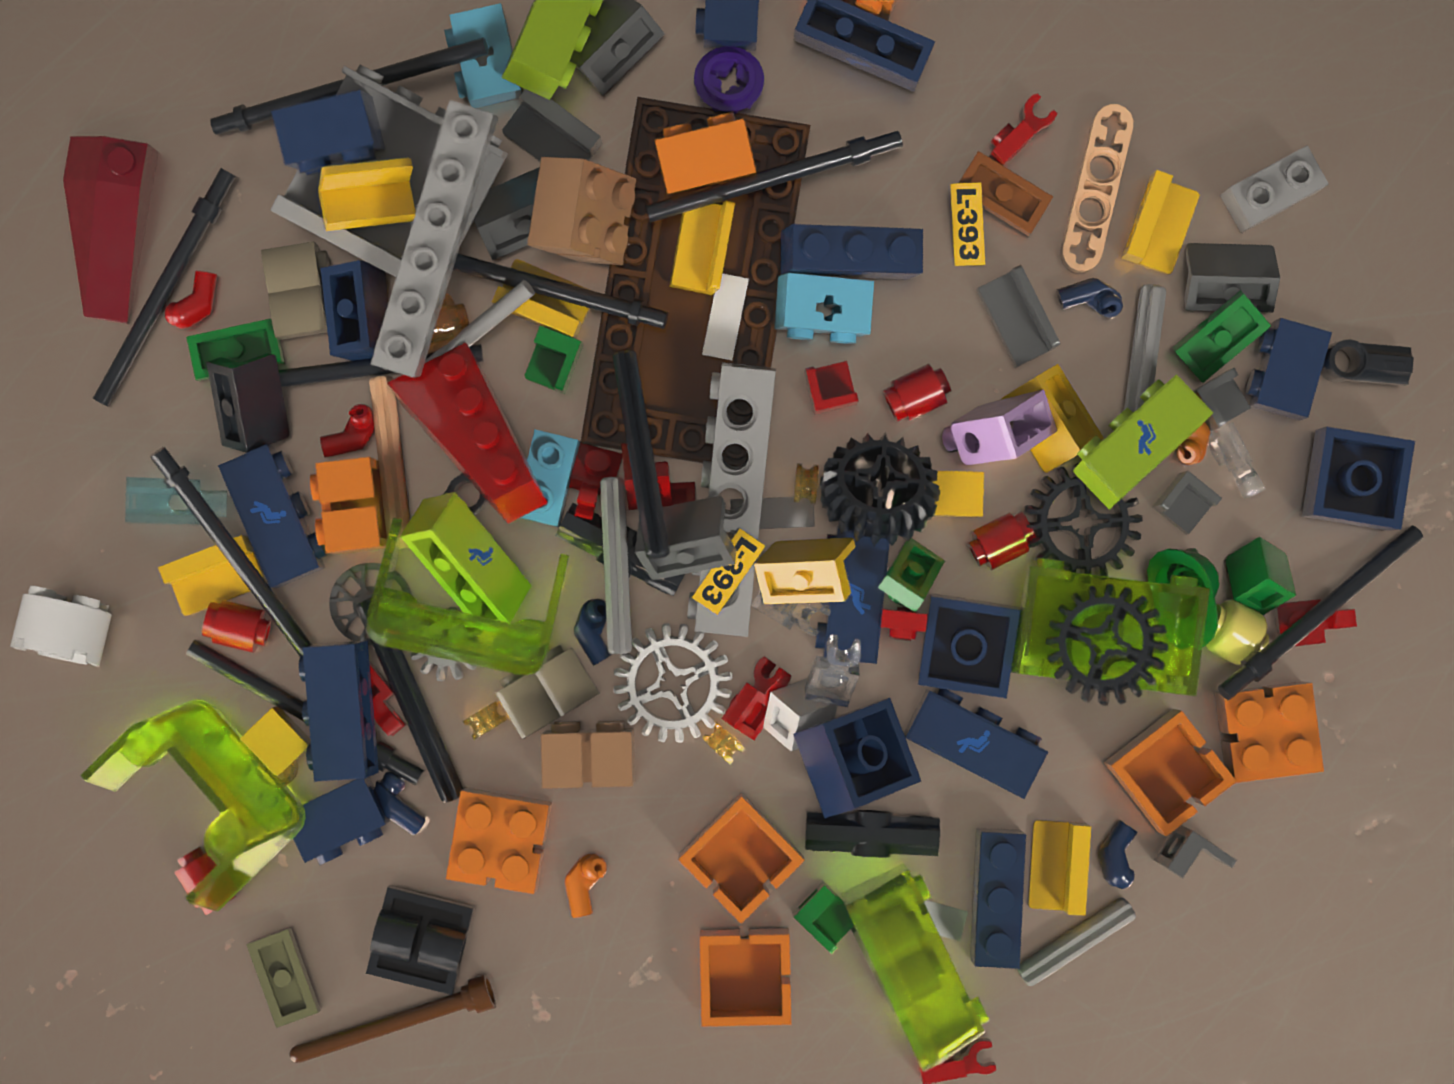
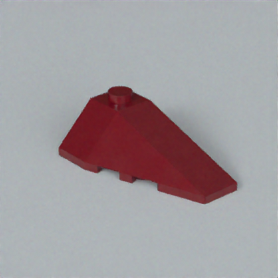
(108, 208)

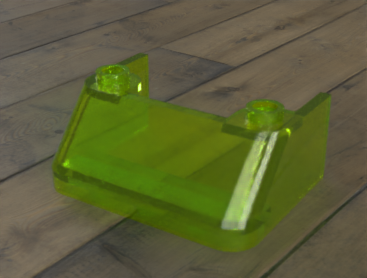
(404, 624)
(254, 804)
(914, 965)

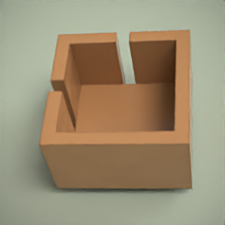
(581, 210)
(588, 755)

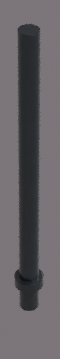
(243, 118)
(634, 311)
(177, 478)

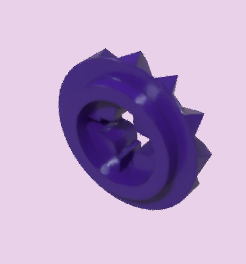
(720, 63)

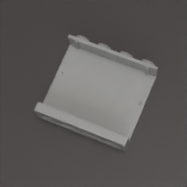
(406, 133)

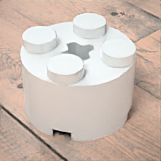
(62, 628)

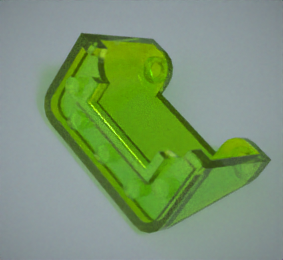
(1180, 608)

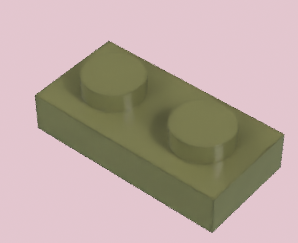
(283, 977)

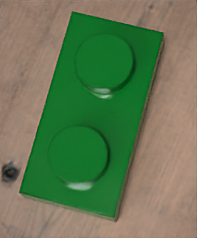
(1221, 336)
(233, 343)
(911, 575)

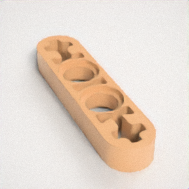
(1092, 187)

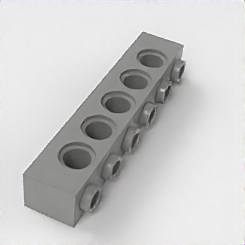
(434, 239)
(757, 387)

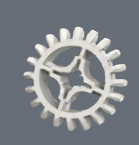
(688, 716)

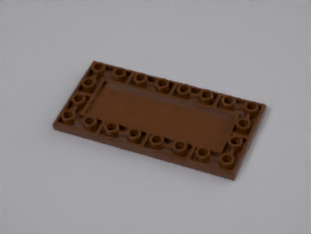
(671, 359)

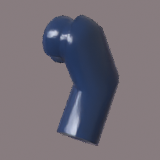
(1092, 293)
(589, 629)
(392, 805)
(1113, 856)

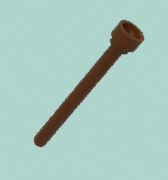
(474, 996)

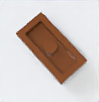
(1007, 193)

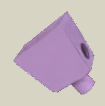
(986, 432)

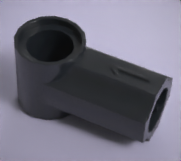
(1370, 363)

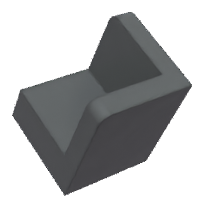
(1222, 398)
(1186, 501)

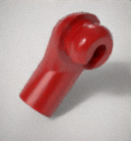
(196, 305)
(355, 434)

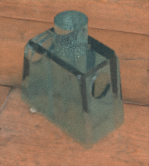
(150, 503)

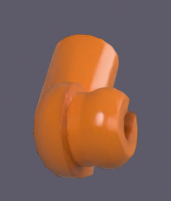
(1195, 446)
(581, 880)

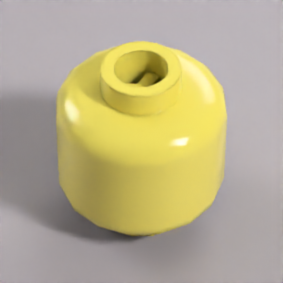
(1238, 632)

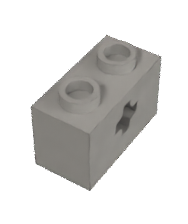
(1274, 189)

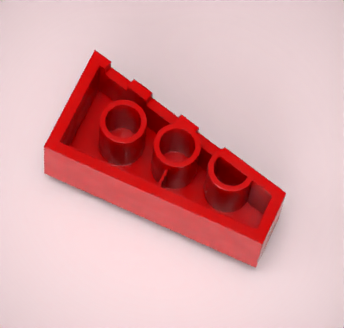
(467, 423)

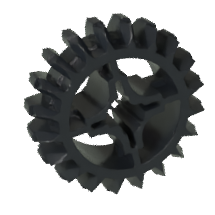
(906, 487)
(1082, 543)
(1113, 624)

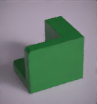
(553, 359)
(1260, 576)
(824, 916)

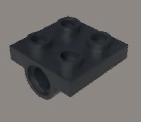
(419, 940)

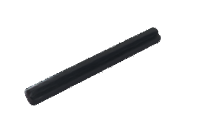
(641, 455)
(416, 715)

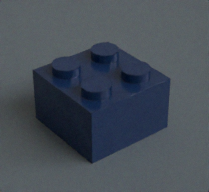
(329, 131)
(1358, 478)
(969, 645)
(857, 758)

